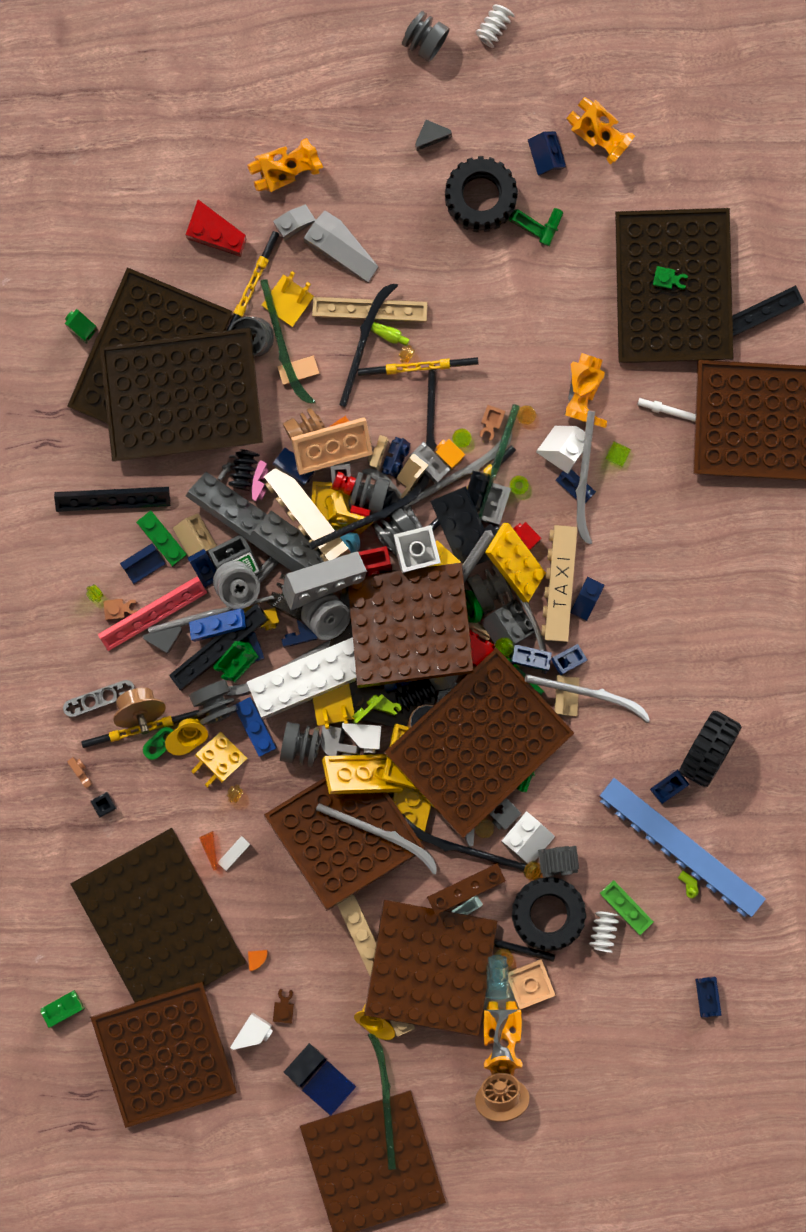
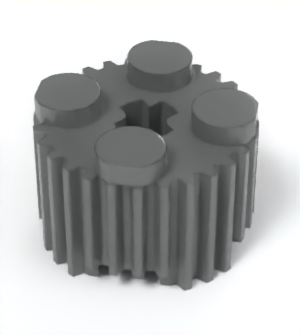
(558, 860)

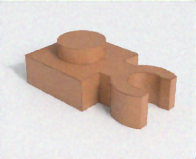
(492, 419)
(116, 609)
(78, 766)

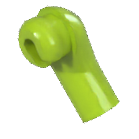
(691, 884)

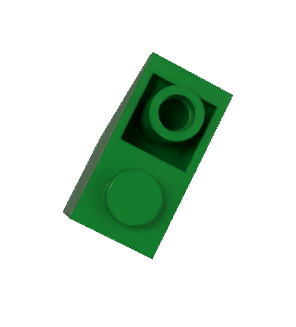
(80, 325)

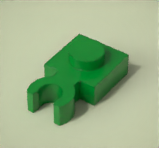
(666, 278)

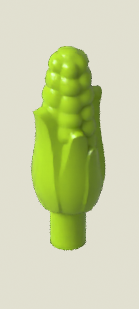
(388, 333)

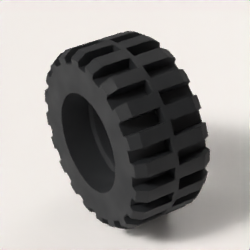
(488, 170)
(710, 748)
(548, 940)

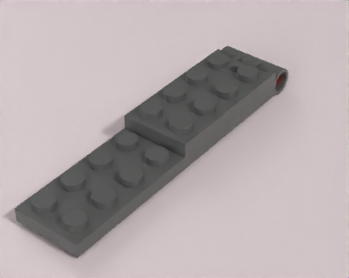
(264, 530)

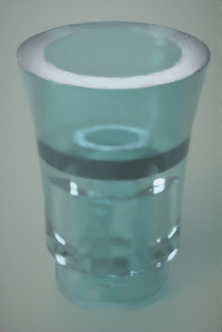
(497, 978)

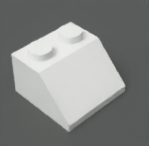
(563, 446)
(416, 549)
(365, 736)
(527, 838)
(253, 1032)

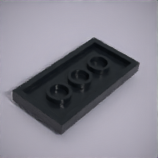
(459, 523)

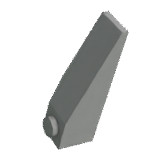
(336, 242)

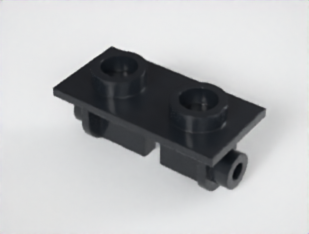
(477, 488)

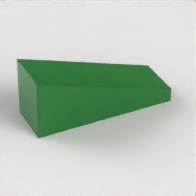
(526, 223)

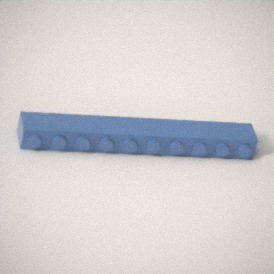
(681, 847)

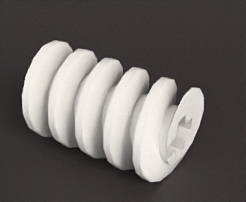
(493, 24)
(604, 931)

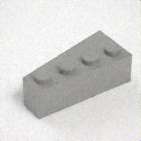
(322, 579)

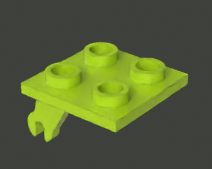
(378, 703)

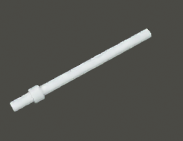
(657, 407)

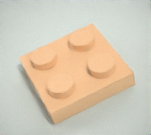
(530, 984)

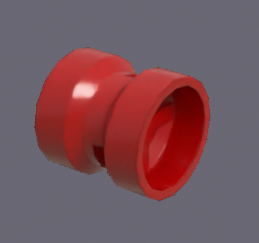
(343, 483)

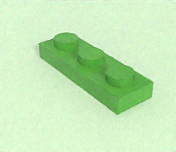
(626, 907)

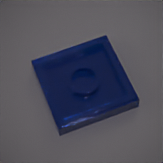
(329, 1088)

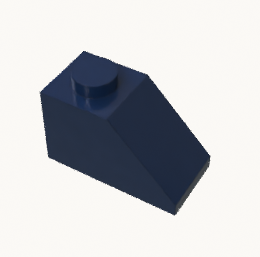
(587, 598)

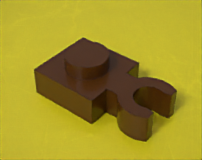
(283, 1010)

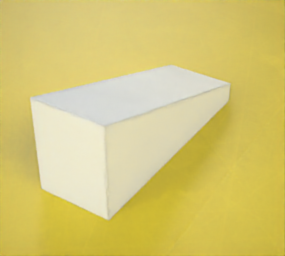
(234, 853)

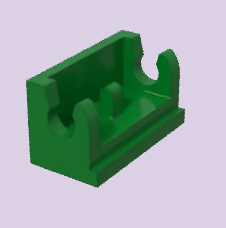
(236, 661)
(61, 1009)

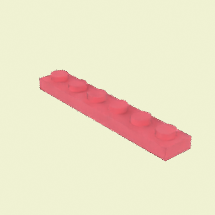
(152, 613)

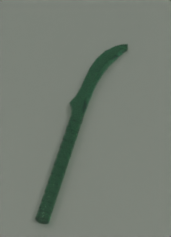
(283, 354)
(500, 453)
(386, 1101)

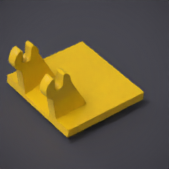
(290, 299)
(339, 516)
(334, 706)
(220, 757)

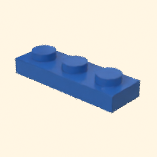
(217, 625)
(255, 727)

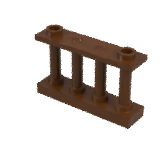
(466, 888)

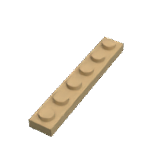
(359, 309)

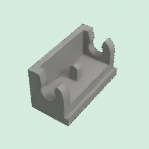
(436, 467)
(495, 504)

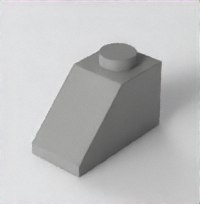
(293, 221)

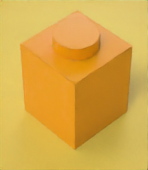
(449, 453)

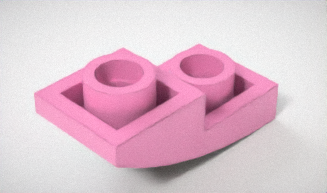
(258, 487)

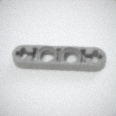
(98, 695)

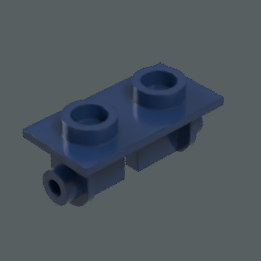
(393, 465)
(570, 483)

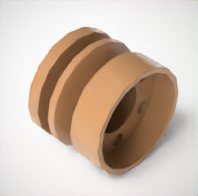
(308, 425)

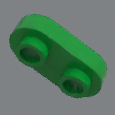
(473, 607)
(158, 742)

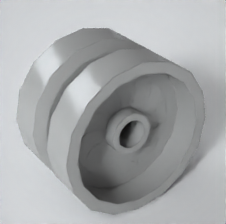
(236, 584)
(326, 616)

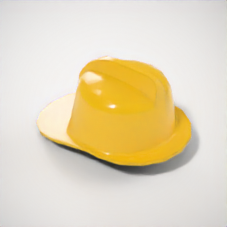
(186, 737)
(376, 1026)

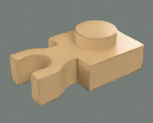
(376, 459)

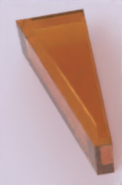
(208, 844)

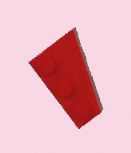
(214, 231)

